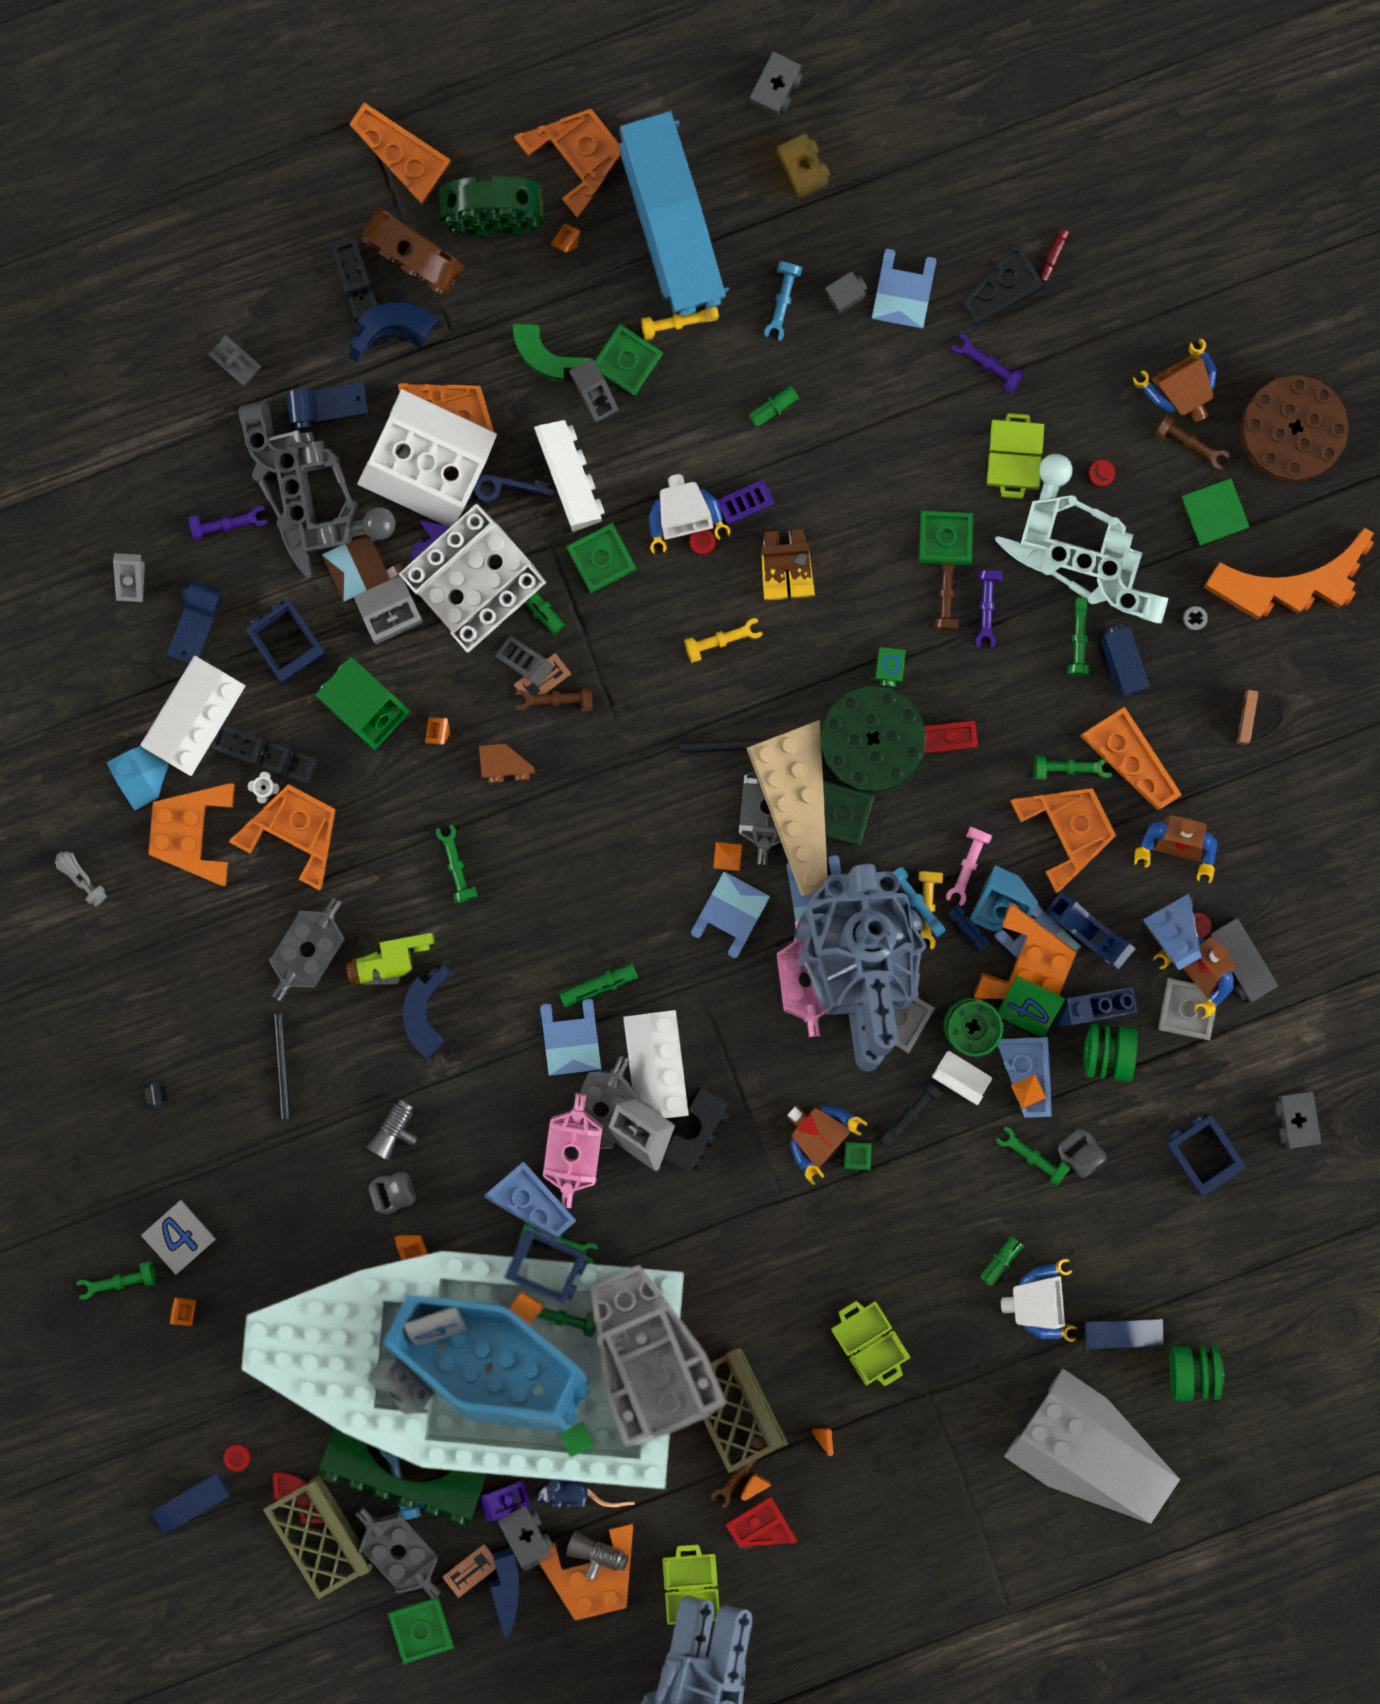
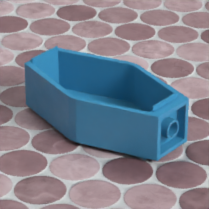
(670, 214)
(495, 1338)

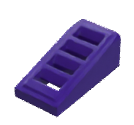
(729, 519)

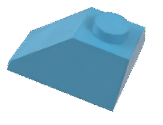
(139, 775)
(996, 896)

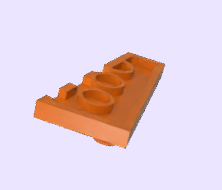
(404, 154)

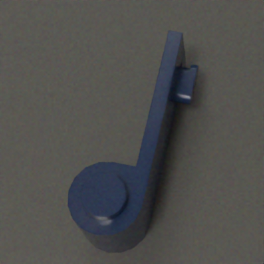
(326, 404)
(489, 487)
(195, 622)

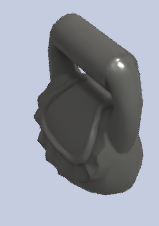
(1086, 1159)
(398, 1189)

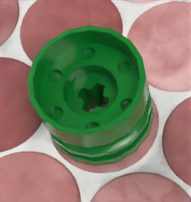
(979, 1040)
(1110, 1052)
(1196, 1372)

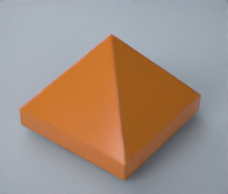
(566, 239)
(437, 731)
(727, 856)
(1028, 1091)
(182, 1311)

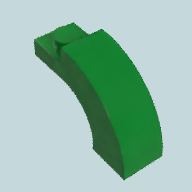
(538, 357)

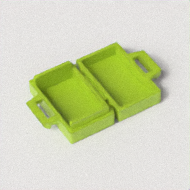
(1018, 462)
(876, 1353)
(689, 1576)

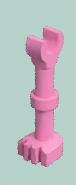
(969, 864)

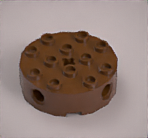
(412, 251)
(1268, 434)

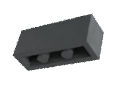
(1250, 970)

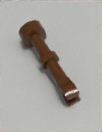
(1190, 441)
(945, 622)
(556, 699)
(757, 1444)

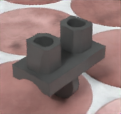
(234, 360)

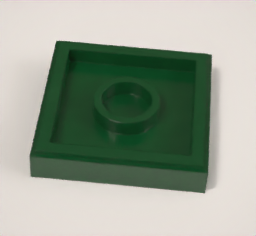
(846, 812)

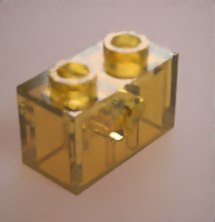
(803, 180)

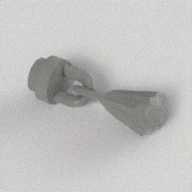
(67, 864)

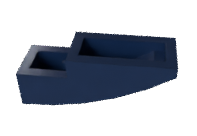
(1123, 1333)
(191, 1503)
(505, 1589)

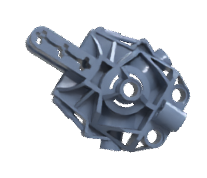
(849, 975)
(692, 1675)

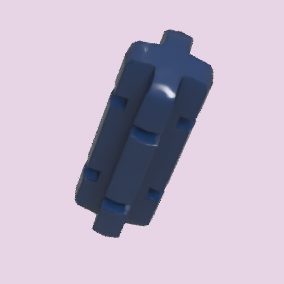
(968, 928)

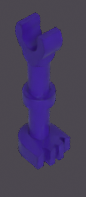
(989, 363)
(224, 523)
(987, 605)

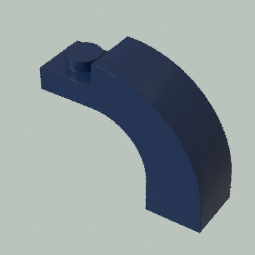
(391, 318)
(1089, 930)
(415, 1018)

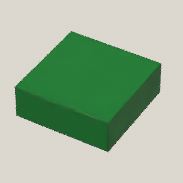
(857, 1156)
(577, 1439)

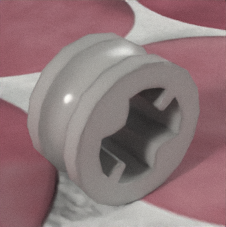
(1195, 626)

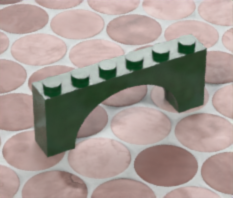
(448, 1496)

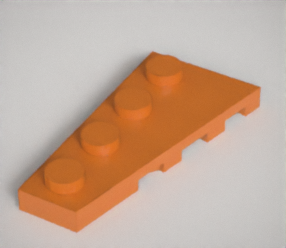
(1129, 753)

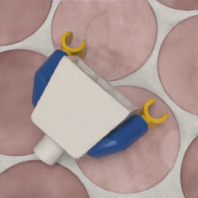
(684, 511)
(1040, 1303)

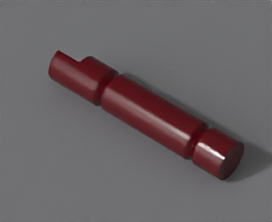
(1053, 255)

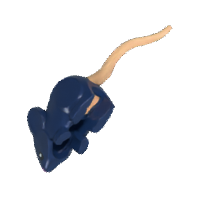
(570, 1493)

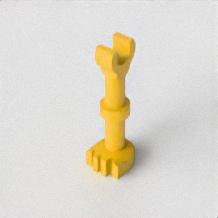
(677, 322)
(693, 648)
(928, 880)

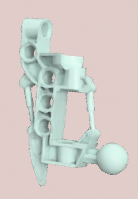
(1038, 546)

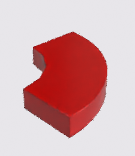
(286, 1483)

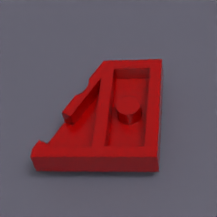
(761, 1526)

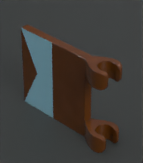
(358, 567)

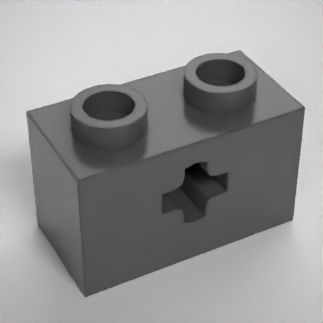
(776, 69)
(593, 390)
(1308, 1131)
(401, 1386)
(529, 1553)

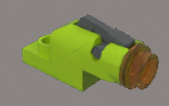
(390, 964)

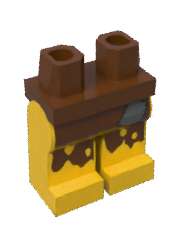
(784, 559)

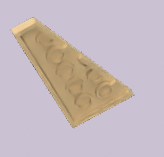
(793, 788)

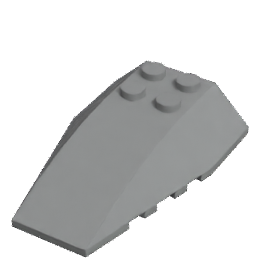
(649, 1360)
(1092, 1452)

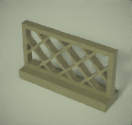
(757, 1405)
(334, 1521)

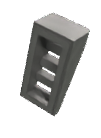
(538, 668)

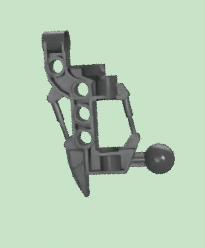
(305, 534)

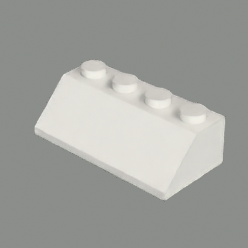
(568, 474)
(192, 715)
(656, 1062)

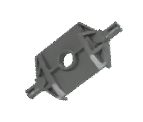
(755, 824)
(288, 961)
(607, 1088)
(406, 1571)

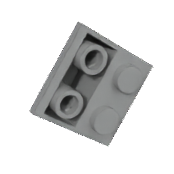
(388, 609)
(641, 1132)

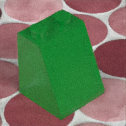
(362, 703)

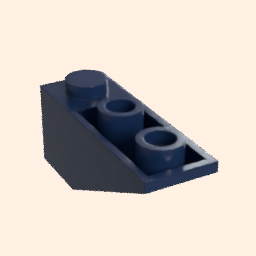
(1096, 1007)

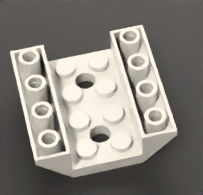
(435, 442)
(461, 563)

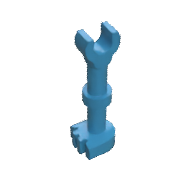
(790, 272)
(916, 902)
(395, 1469)

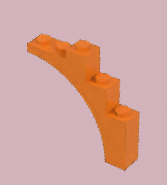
(1254, 593)

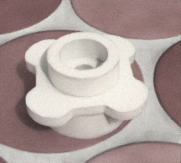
(262, 795)

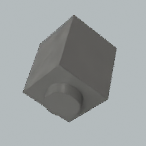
(846, 292)

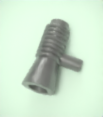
(392, 1129)
(597, 1553)

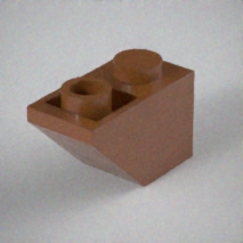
(501, 761)

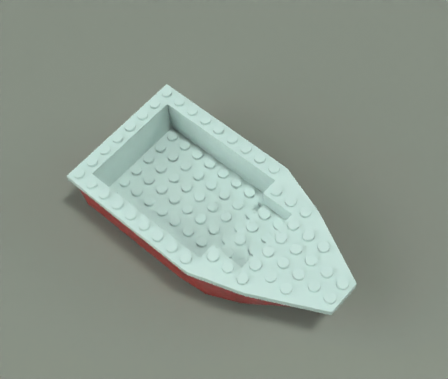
(332, 1339)

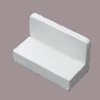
(962, 1077)

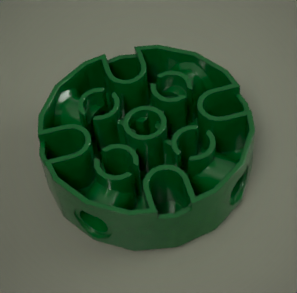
(491, 207)
(873, 712)

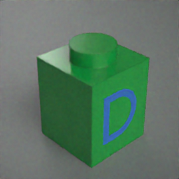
(890, 666)

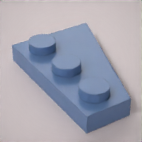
(1176, 931)
(1025, 1058)
(531, 1201)

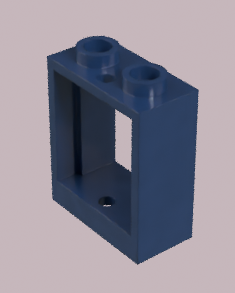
(1124, 661)
(301, 663)
(1219, 1177)
(520, 1254)

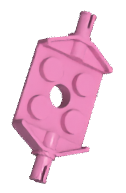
(798, 999)
(576, 1130)

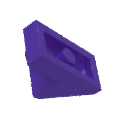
(434, 531)
(504, 1500)

